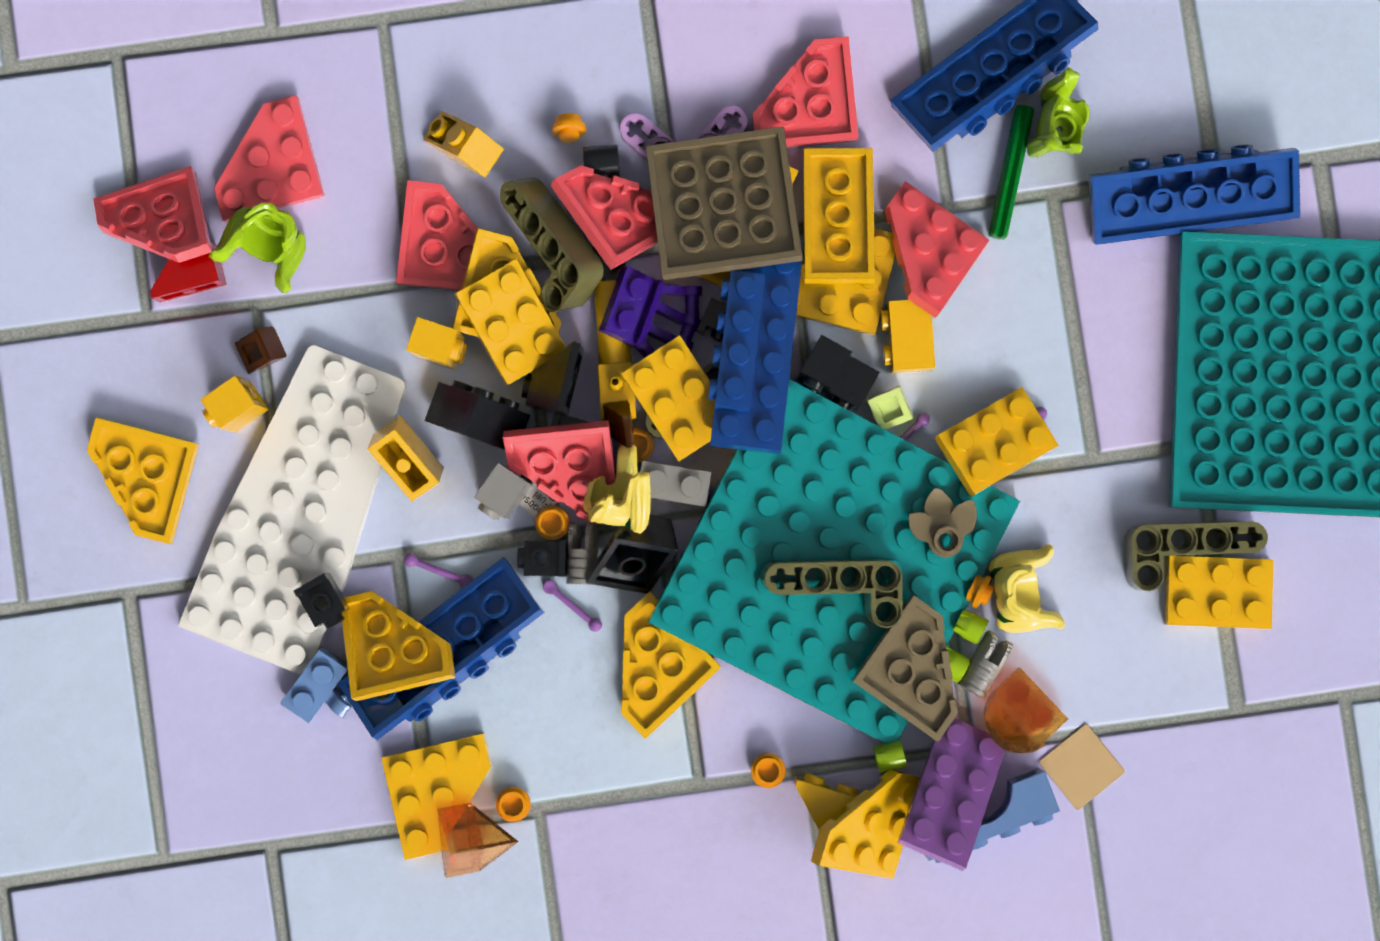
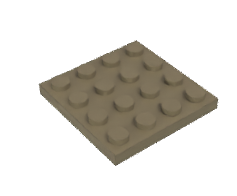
(723, 203)

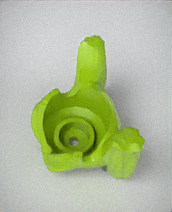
(1061, 112)
(267, 236)

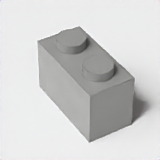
(677, 484)
(502, 492)

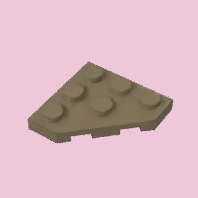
(913, 670)

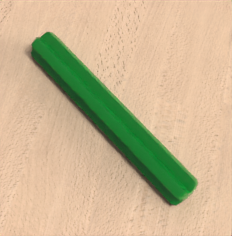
(1011, 172)

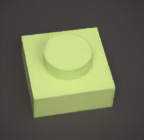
(890, 408)

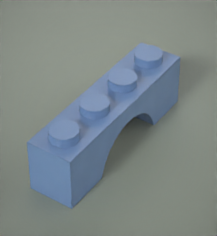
(1026, 801)

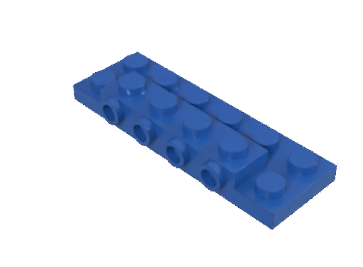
(994, 70)
(1194, 193)
(754, 357)
(479, 625)

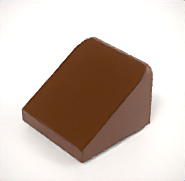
(260, 349)
(620, 422)

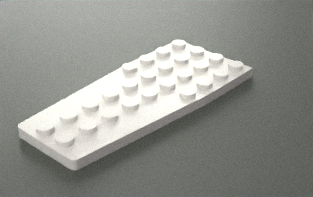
(295, 511)

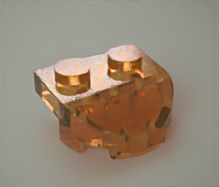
(1021, 715)

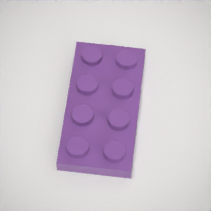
(952, 795)

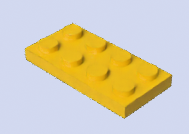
(838, 215)

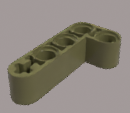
(557, 241)
(1194, 544)
(831, 583)

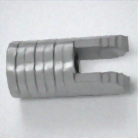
(581, 560)
(981, 672)

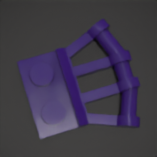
(635, 304)

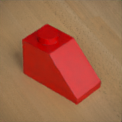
(188, 278)

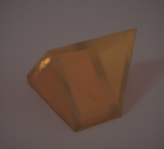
(470, 839)

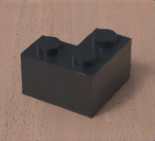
(837, 374)
(475, 413)

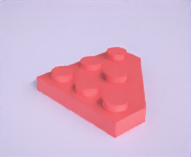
(814, 97)
(271, 162)
(610, 212)
(158, 216)
(433, 238)
(930, 247)
(562, 459)

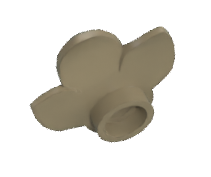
(943, 517)

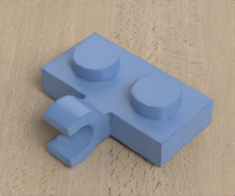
(317, 686)

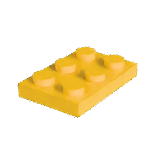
(510, 321)
(674, 396)
(996, 441)
(1219, 592)

